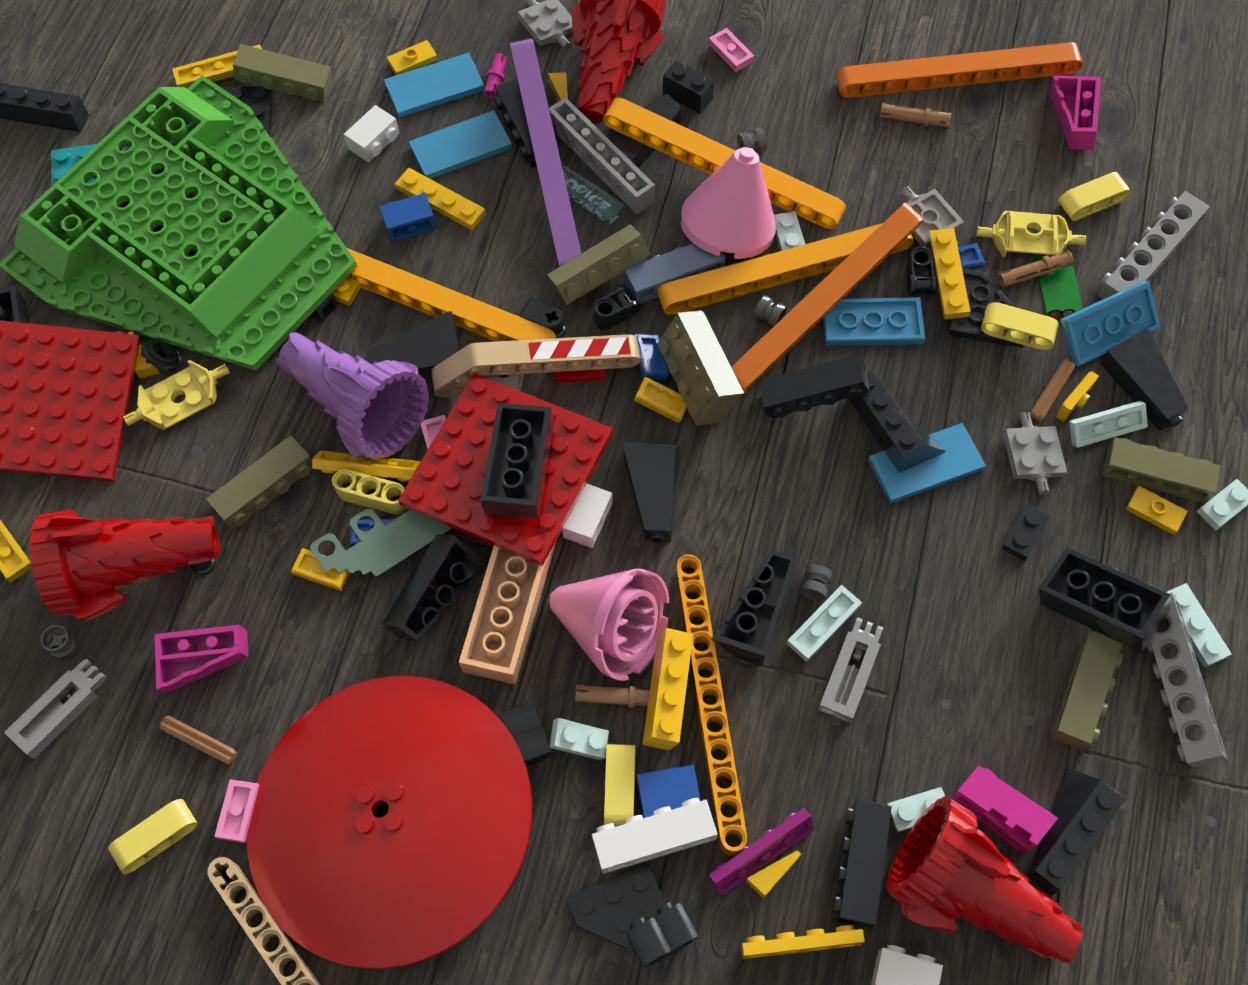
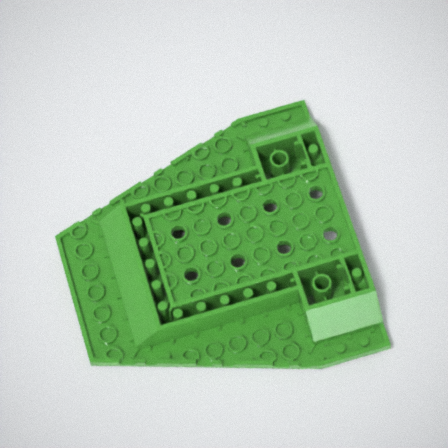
(250, 275)

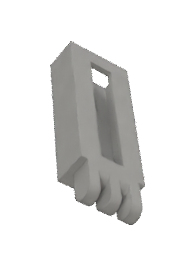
(847, 681)
(49, 716)

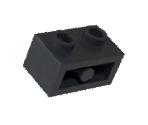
(688, 86)

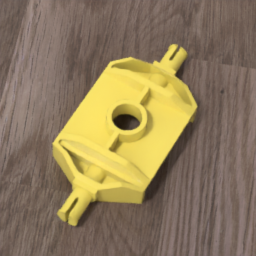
(1012, 234)
(157, 402)

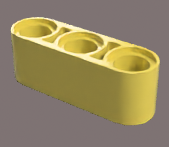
(1094, 196)
(1020, 326)
(361, 484)
(619, 784)
(152, 836)

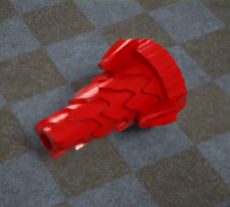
(612, 39)
(86, 561)
(957, 871)

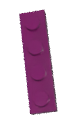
(767, 848)

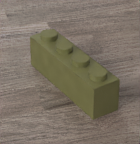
(282, 73)
(598, 264)
(1161, 470)
(260, 483)
(1087, 691)

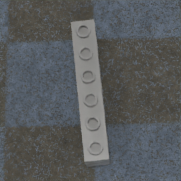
(602, 156)
(1155, 245)
(1210, 746)

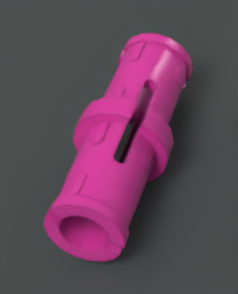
(495, 75)

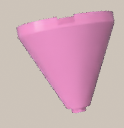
(731, 209)
(615, 619)

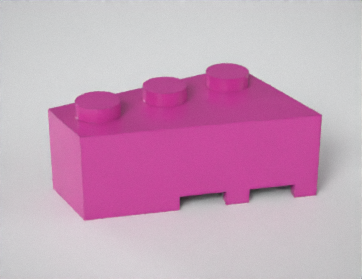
(1077, 109)
(196, 653)
(1004, 810)

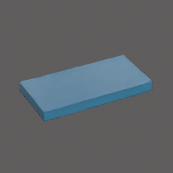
(434, 85)
(460, 145)
(875, 322)
(1109, 322)
(958, 461)

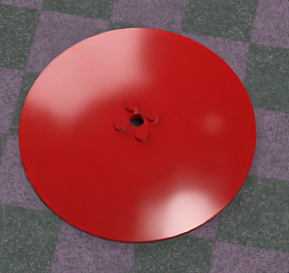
(426, 870)

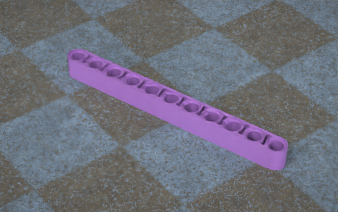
(545, 151)

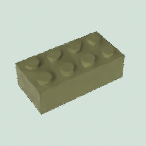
(699, 368)

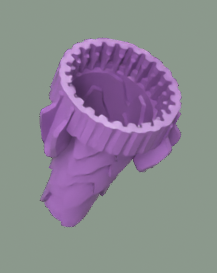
(373, 403)

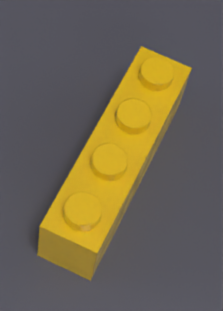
(668, 689)

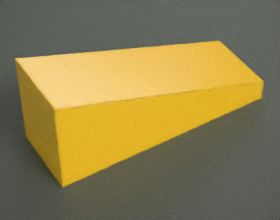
(558, 84)
(142, 368)
(767, 878)

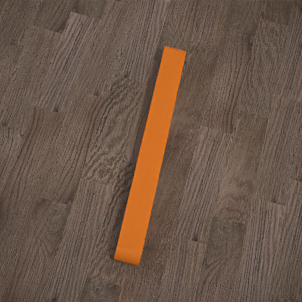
(958, 70)
(826, 296)

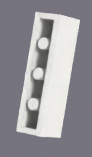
(654, 836)

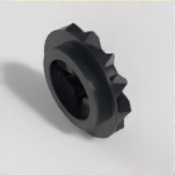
(167, 358)

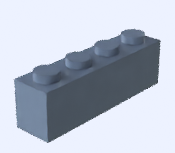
(682, 262)

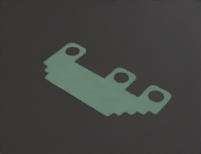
(381, 545)

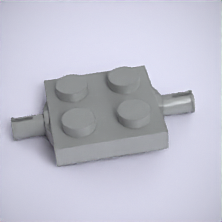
(547, 22)
(936, 214)
(1034, 453)

